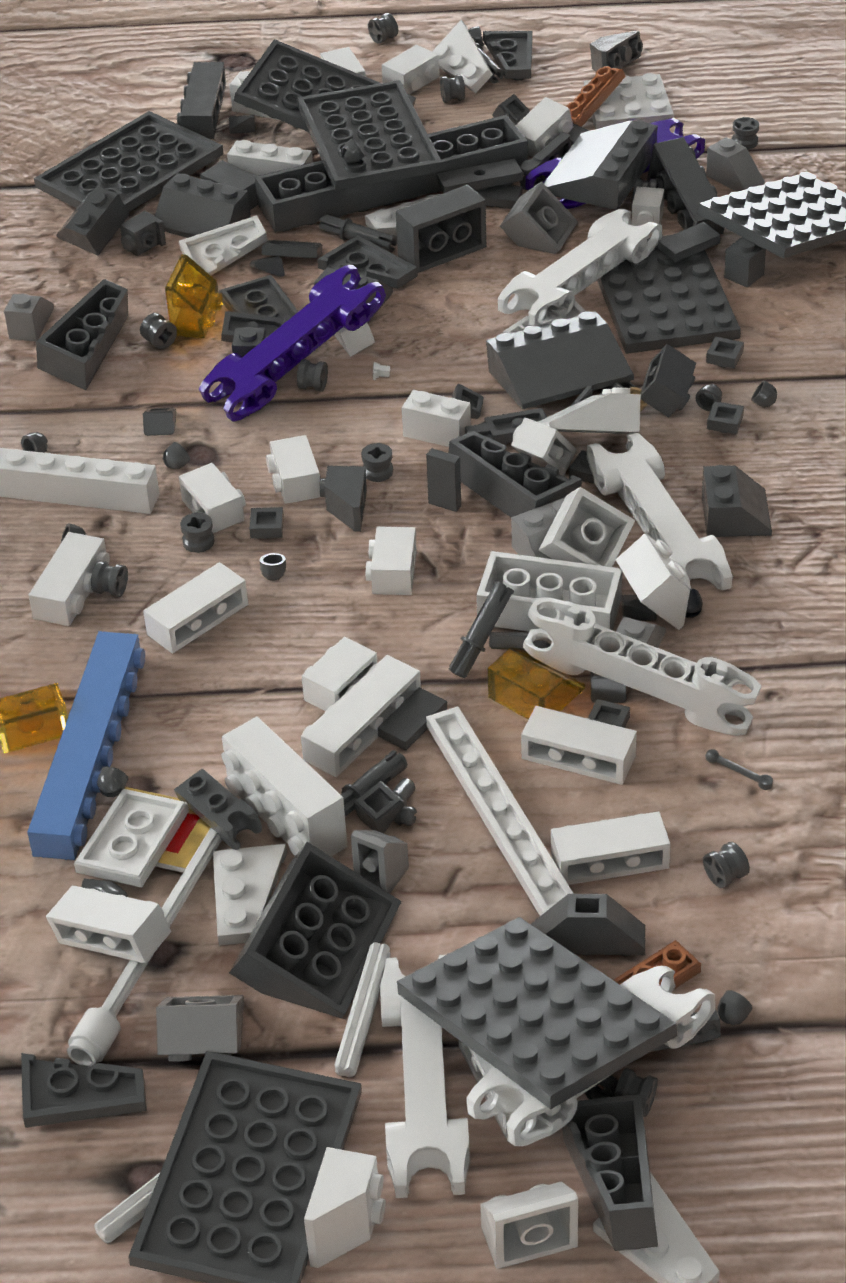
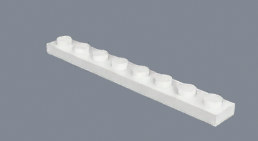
(498, 809)

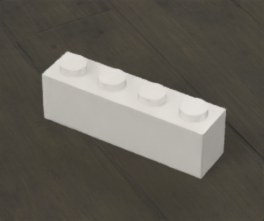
(355, 718)

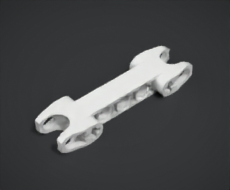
(554, 289)
(637, 481)
(698, 687)
(544, 1122)
(427, 1135)

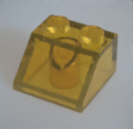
(192, 298)
(525, 682)
(32, 717)

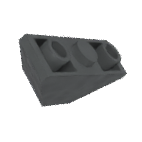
(616, 50)
(593, 926)

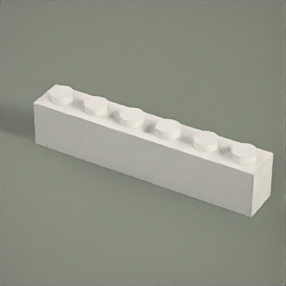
(78, 481)

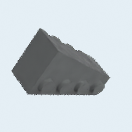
(682, 181)
(84, 335)
(508, 478)
(613, 1162)

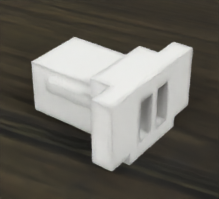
(380, 370)

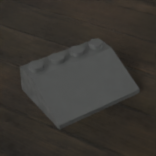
(604, 164)
(557, 359)
(315, 934)

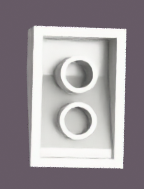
(608, 413)

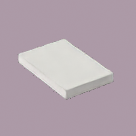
(131, 837)

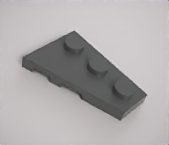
(72, 1092)

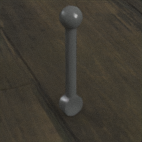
(764, 781)

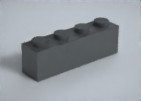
(203, 98)

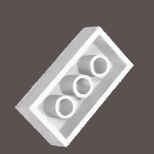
(536, 577)
(283, 789)

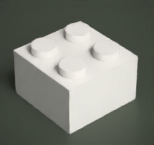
(586, 530)

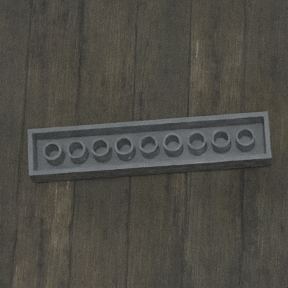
(306, 193)

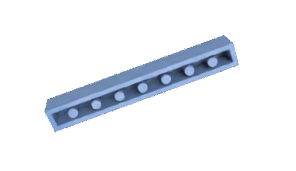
(86, 746)

